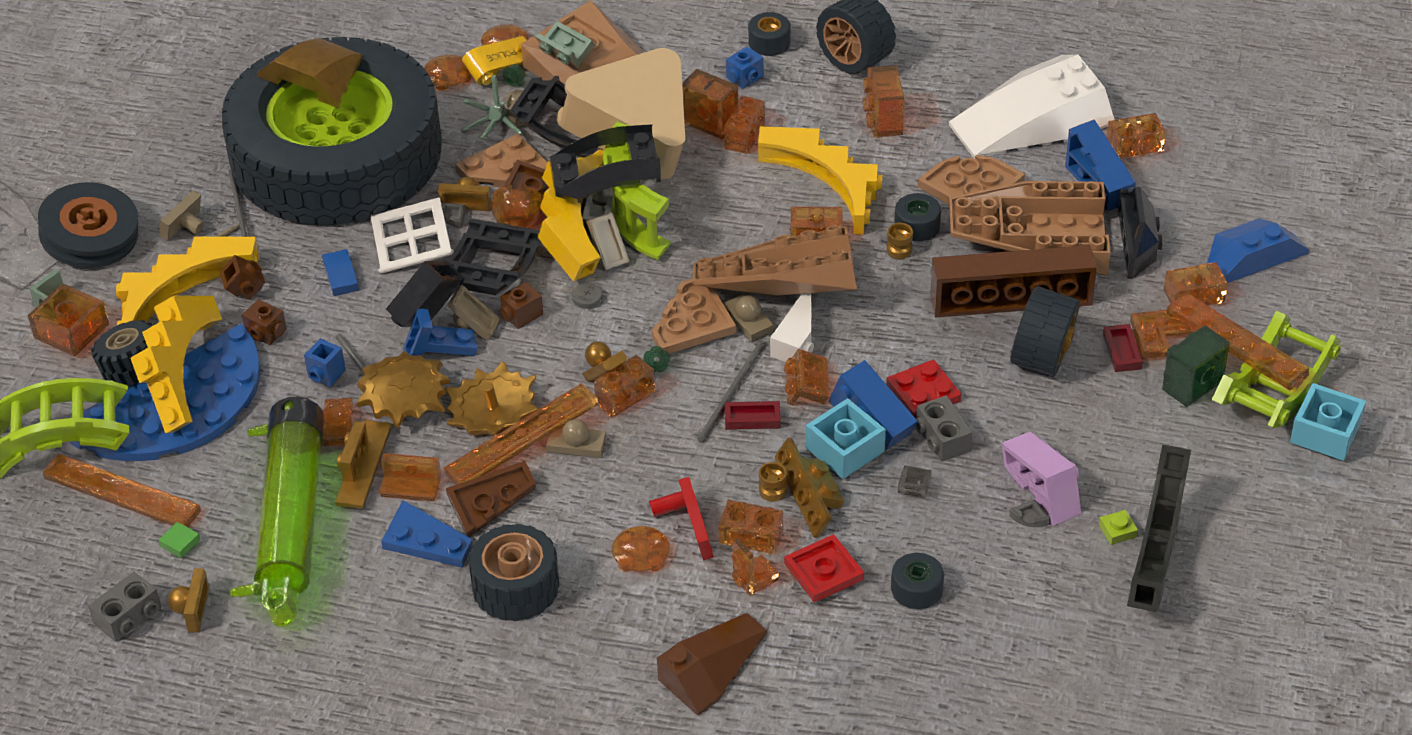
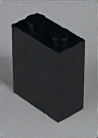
(426, 289)

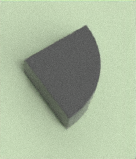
(454, 214)
(1029, 514)

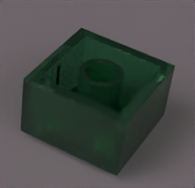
(1195, 365)

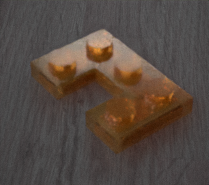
(1152, 329)

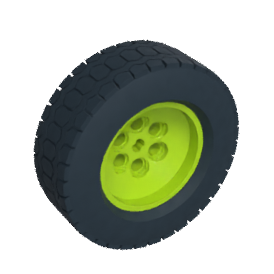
(327, 161)

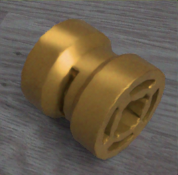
(899, 240)
(772, 481)

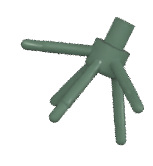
(495, 113)

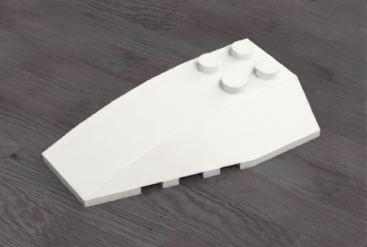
(1034, 108)

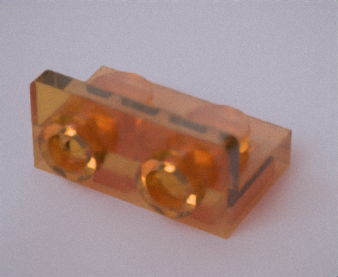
(806, 377)

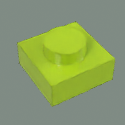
(1118, 527)

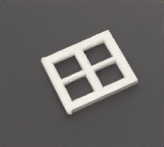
(411, 235)

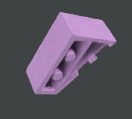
(1045, 474)

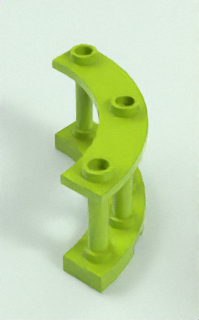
(636, 199)
(1237, 386)
(52, 433)

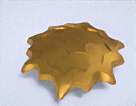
(402, 387)
(491, 401)

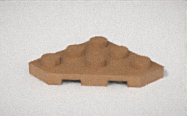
(497, 161)
(692, 319)

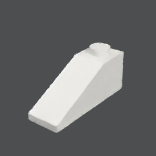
(793, 331)

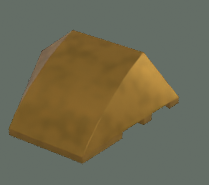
(317, 67)

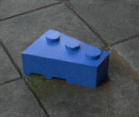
(1094, 159)
(876, 399)

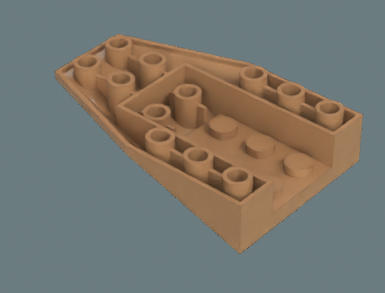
(589, 20)
(1034, 217)
(784, 265)

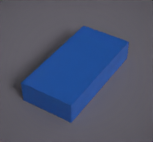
(340, 272)

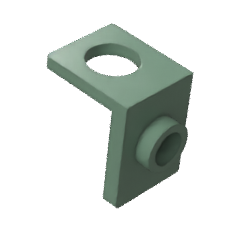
(45, 287)

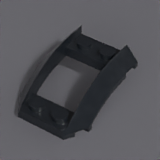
(533, 101)
(642, 162)
(499, 237)

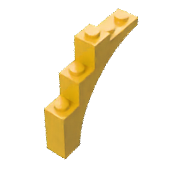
(806, 151)
(564, 228)
(178, 273)
(164, 358)

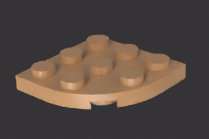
(967, 175)

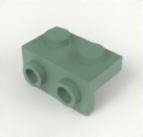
(565, 44)

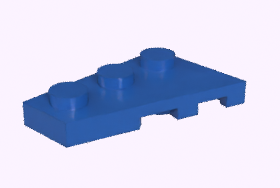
(425, 537)

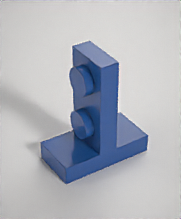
(429, 338)

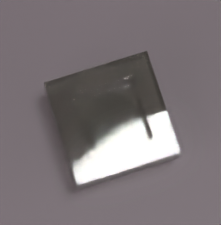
(914, 481)

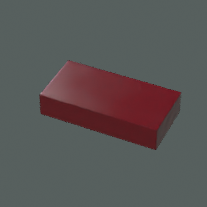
(1122, 348)
(752, 415)

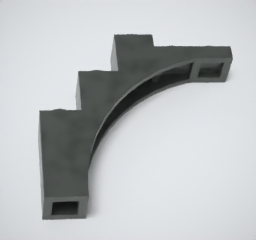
(1160, 529)

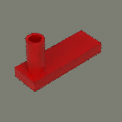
(680, 500)

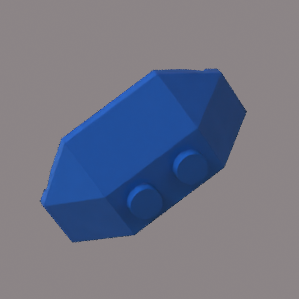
(1254, 248)

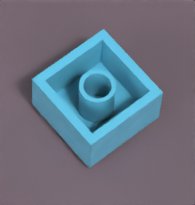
(1328, 421)
(845, 438)

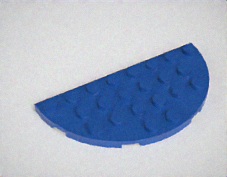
(218, 385)

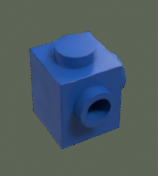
(744, 67)
(324, 362)

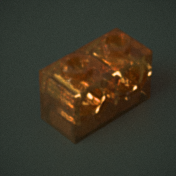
(744, 124)
(1136, 135)
(624, 385)
(753, 524)

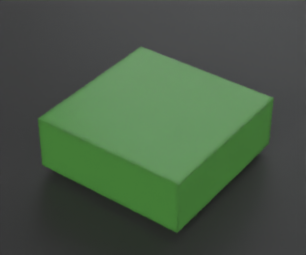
(179, 539)

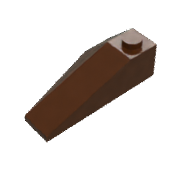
(707, 662)

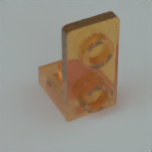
(751, 572)

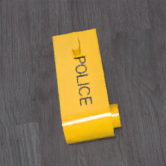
(489, 59)

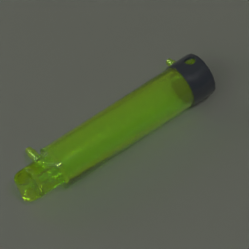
(287, 507)

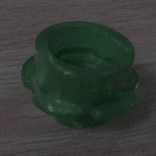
(514, 75)
(663, 355)

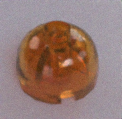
(517, 206)

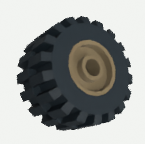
(115, 349)

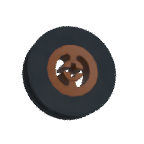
(86, 242)

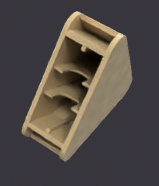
(631, 92)

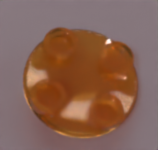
(501, 33)
(447, 71)
(640, 549)

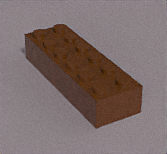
(1006, 279)

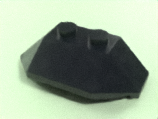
(1138, 230)

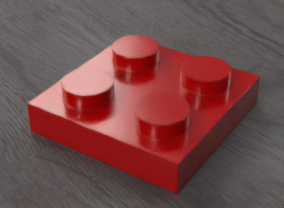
(922, 385)
(824, 568)

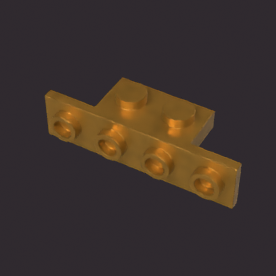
(360, 461)
(810, 485)

